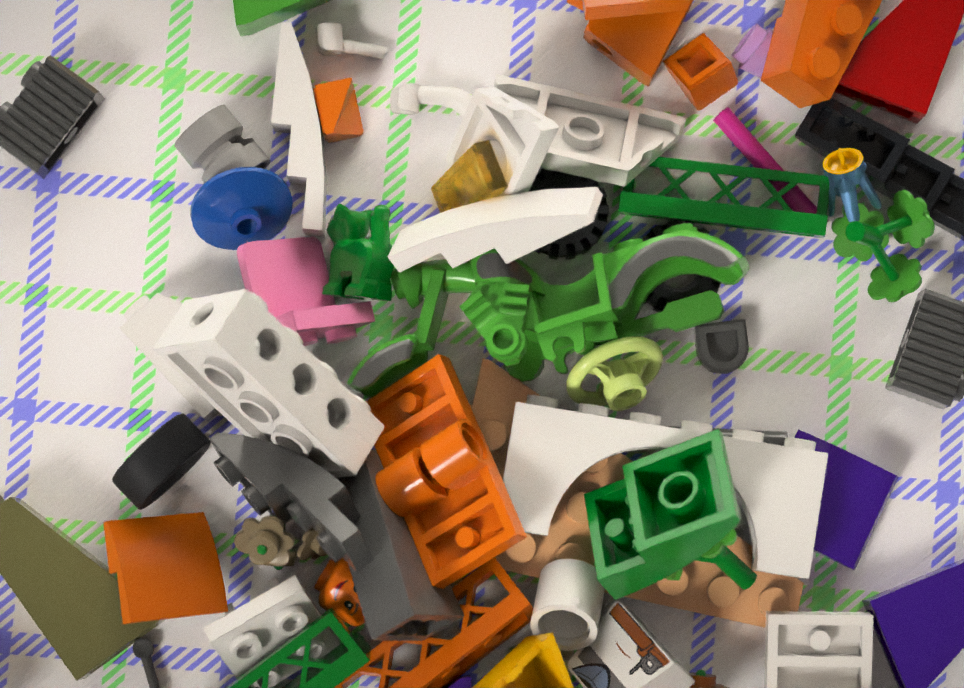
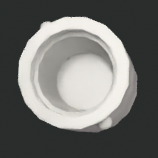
(568, 603)

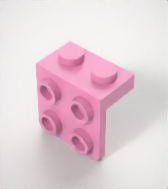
(291, 282)

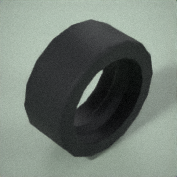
(161, 461)

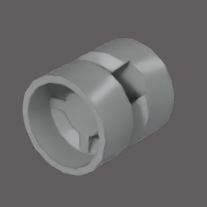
(217, 144)

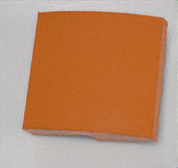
(165, 567)

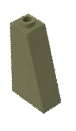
(64, 590)

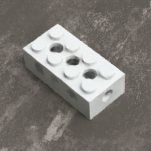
(268, 380)

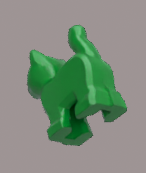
(360, 263)

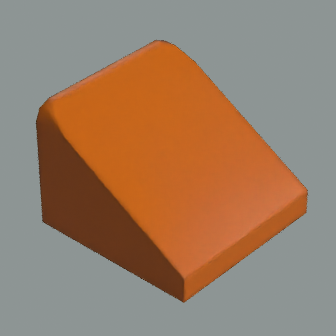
(701, 71)

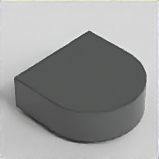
(721, 345)

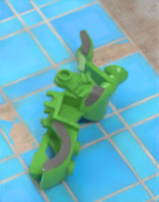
(543, 321)

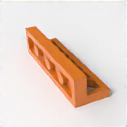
(464, 649)

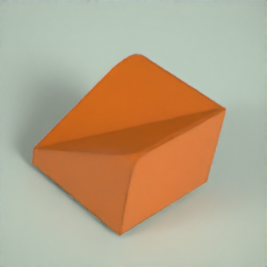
(338, 110)

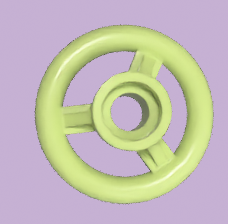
(621, 379)

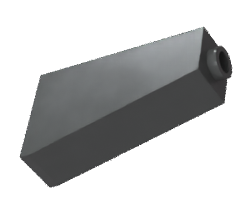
(395, 586)

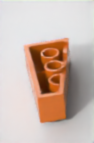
(814, 47)

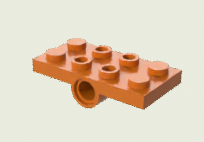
(442, 473)

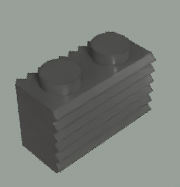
(46, 115)
(931, 352)

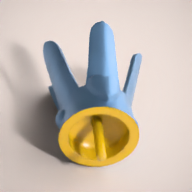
(845, 170)

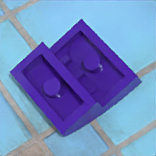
(850, 503)

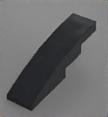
(889, 160)

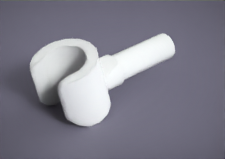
(331, 43)

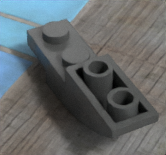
(296, 489)

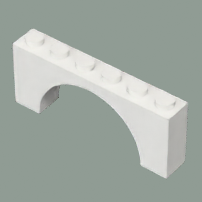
(772, 482)

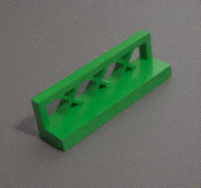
(733, 214)
(322, 672)

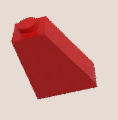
(903, 58)

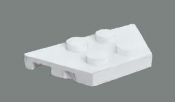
(515, 132)
(596, 134)

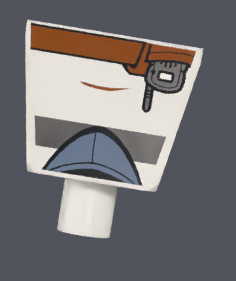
(626, 656)

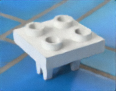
(264, 625)

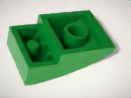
(661, 514)

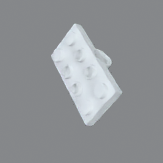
(818, 649)

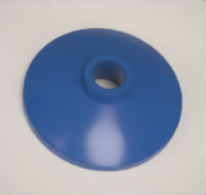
(241, 207)

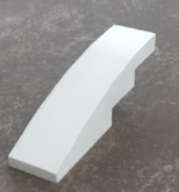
(297, 113)
(507, 223)

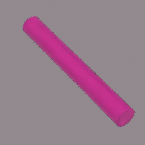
(760, 158)

